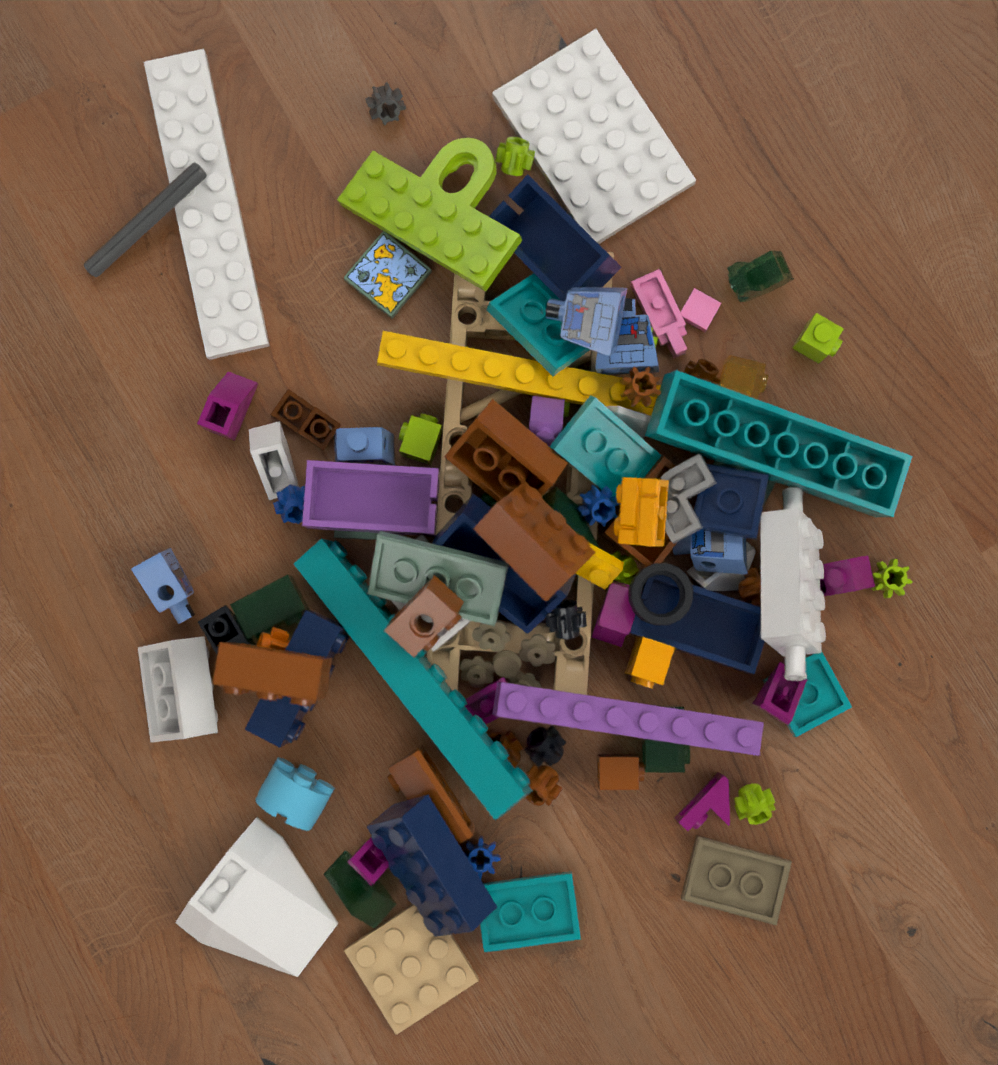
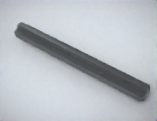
(145, 219)

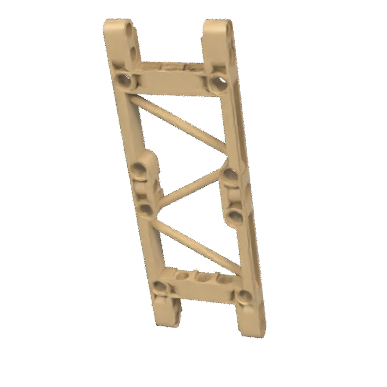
(570, 665)

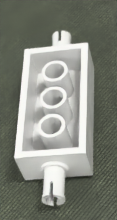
(791, 584)

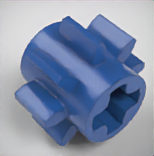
(290, 504)
(598, 505)
(480, 868)

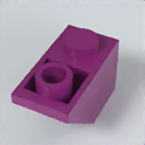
(227, 406)
(846, 576)

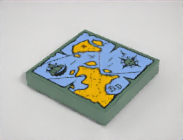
(387, 274)

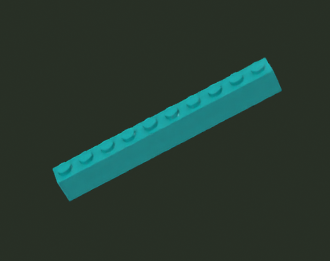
(415, 680)

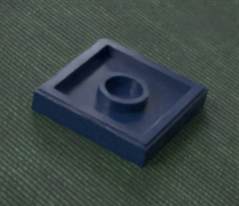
(733, 503)

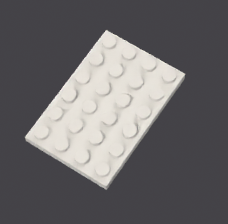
(594, 137)

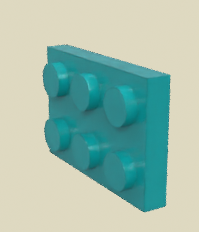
(523, 313)
(604, 446)
(531, 912)

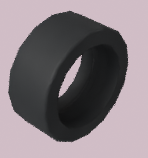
(683, 584)

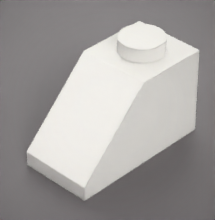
(272, 458)

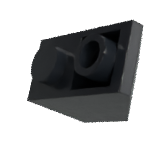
(223, 627)

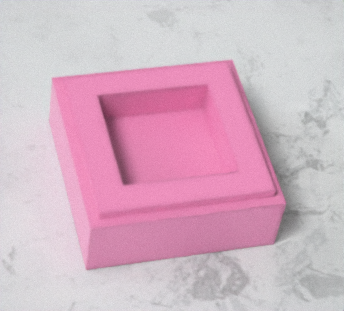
(700, 310)

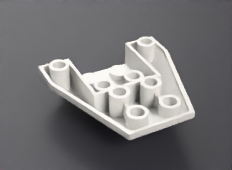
(260, 904)

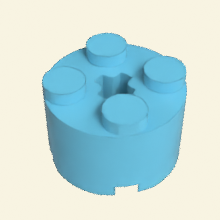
(294, 794)

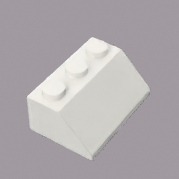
(178, 689)

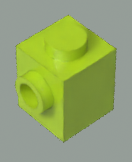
(819, 338)
(420, 438)

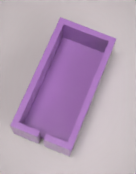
(371, 498)

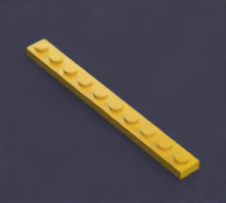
(502, 371)

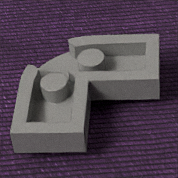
(685, 482)

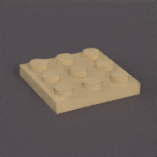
(410, 968)

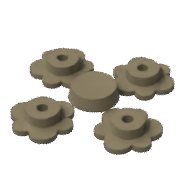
(505, 662)

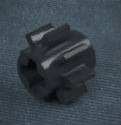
(566, 620)
(545, 746)

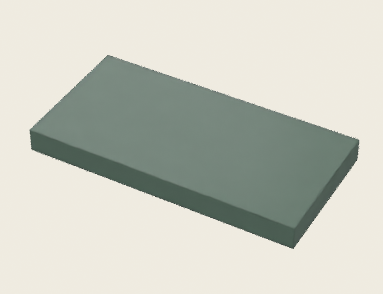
(407, 564)

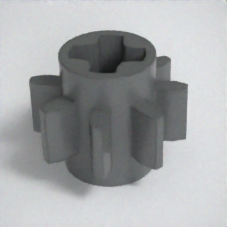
(383, 95)

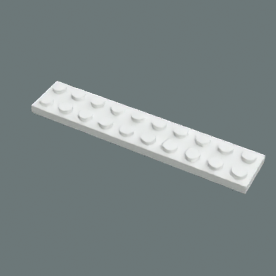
(210, 214)

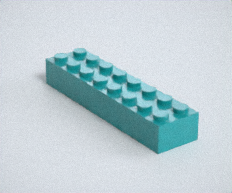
(778, 443)

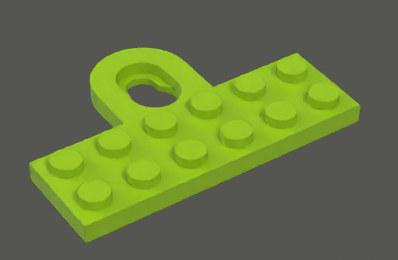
(433, 220)

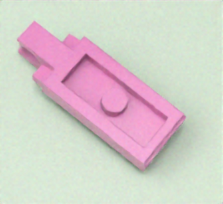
(662, 310)

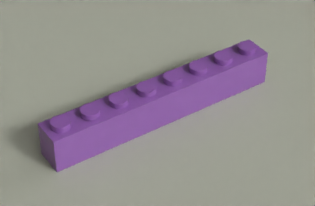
(627, 718)

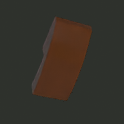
(305, 419)

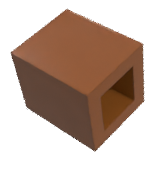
(619, 772)

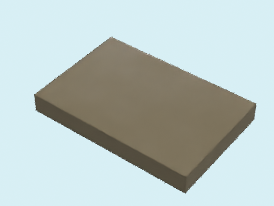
(736, 880)

